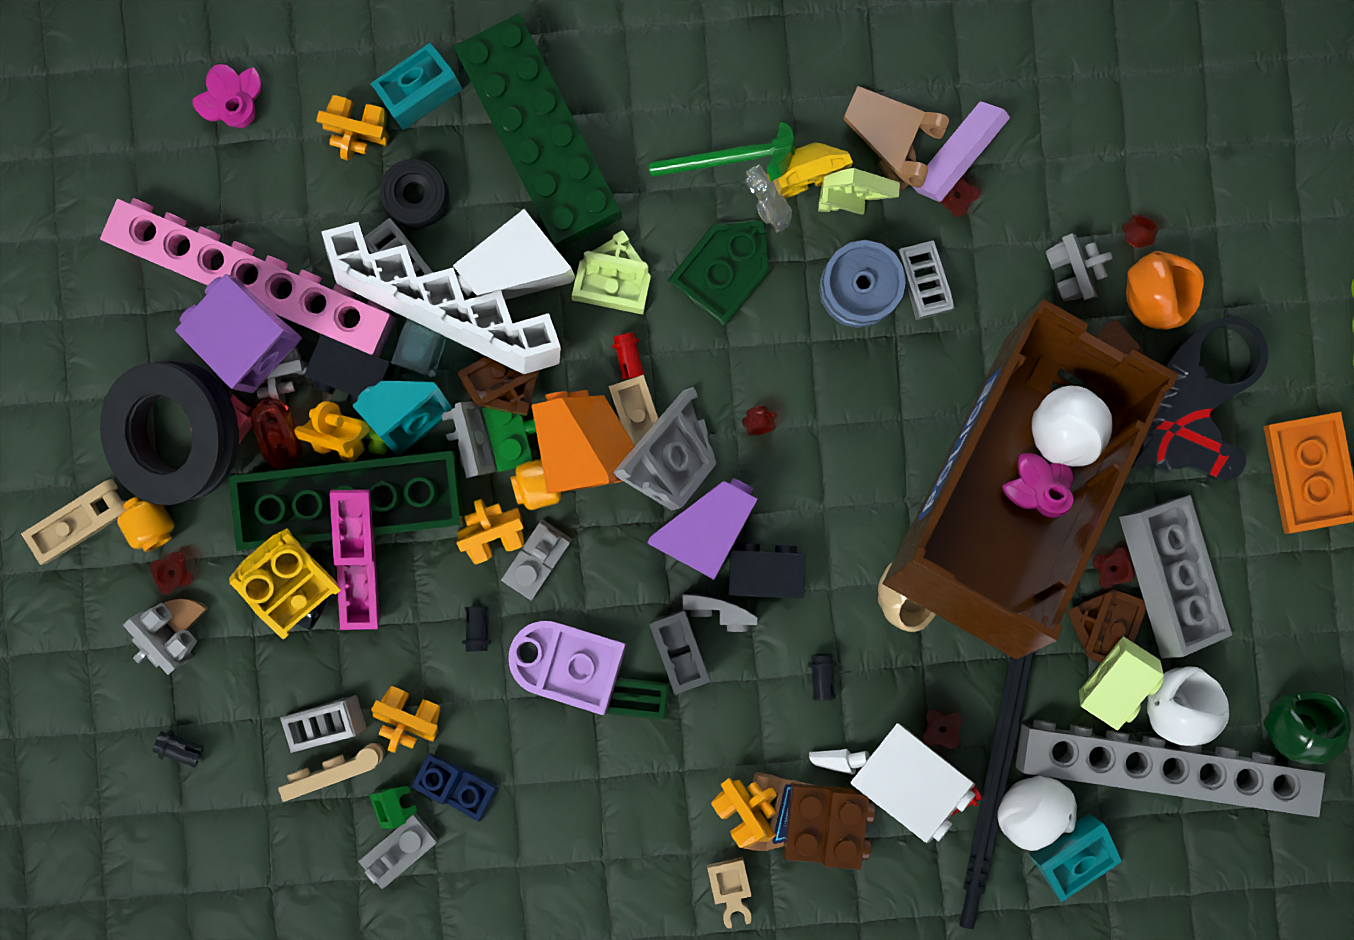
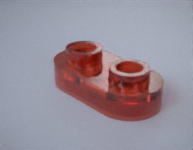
(274, 432)

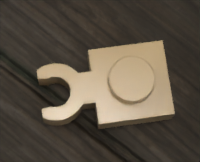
(730, 885)

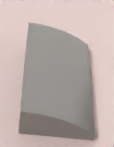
(1175, 577)

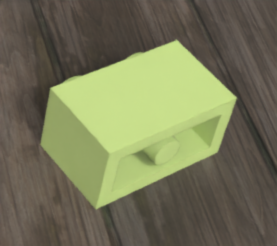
(1121, 684)

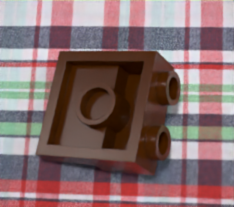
(828, 826)

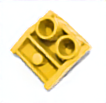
(810, 166)
(282, 582)

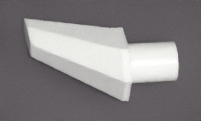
(839, 760)

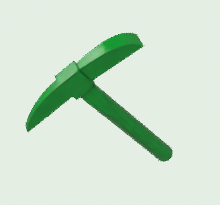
(780, 149)

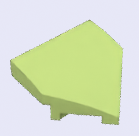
(851, 188)
(613, 277)

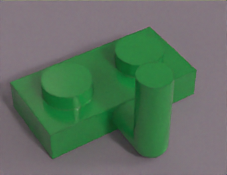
(509, 438)

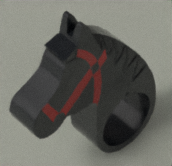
(1182, 427)

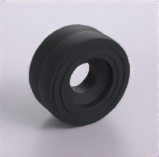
(396, 182)

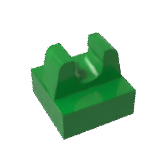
(388, 807)

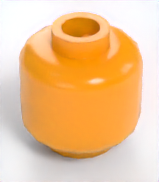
(531, 487)
(145, 524)

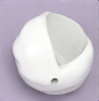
(1072, 426)
(1188, 707)
(1037, 812)

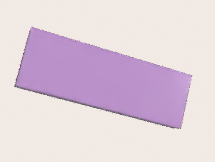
(962, 150)

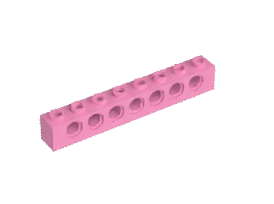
(126, 231)

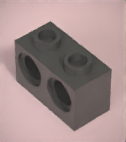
(679, 651)

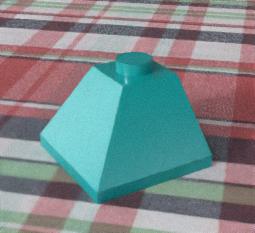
(402, 411)

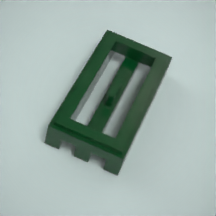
(636, 712)

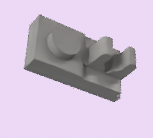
(473, 438)
(536, 559)
(398, 851)

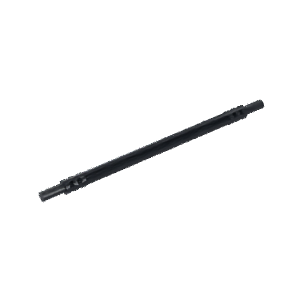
(995, 786)

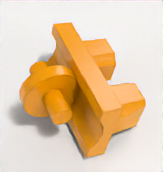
(338, 120)
(332, 431)
(488, 525)
(391, 711)
(754, 824)

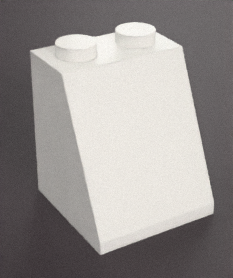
(513, 260)
(914, 784)

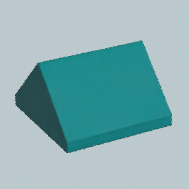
(417, 86)
(1077, 857)

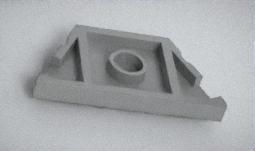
(671, 455)

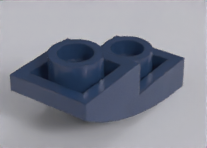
(455, 786)

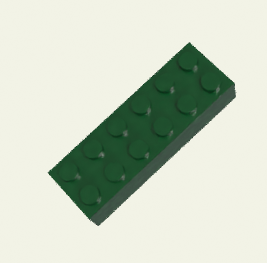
(538, 132)
(404, 495)

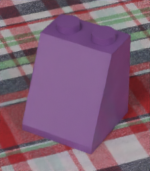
(236, 334)
(707, 528)

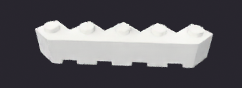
(439, 303)

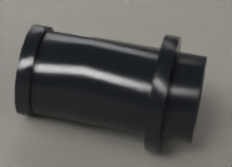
(476, 629)
(823, 676)
(177, 749)

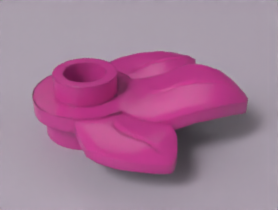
(227, 92)
(1038, 482)

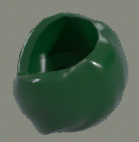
(1309, 727)

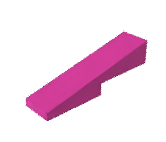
(355, 559)

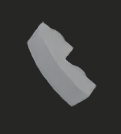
(730, 614)

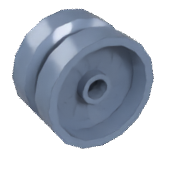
(878, 268)

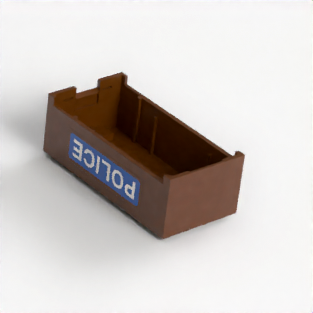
(978, 553)

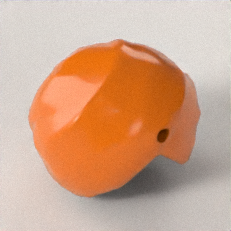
(1164, 290)

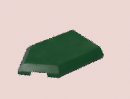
(724, 268)

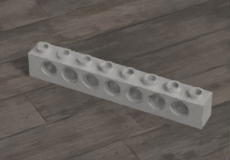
(1298, 795)

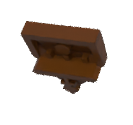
(498, 386)
(1105, 621)

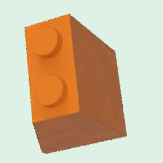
(579, 440)

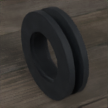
(127, 442)

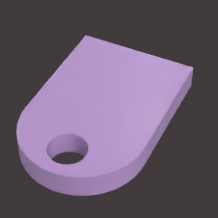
(569, 666)

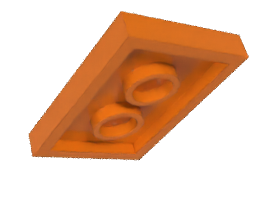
(1311, 472)

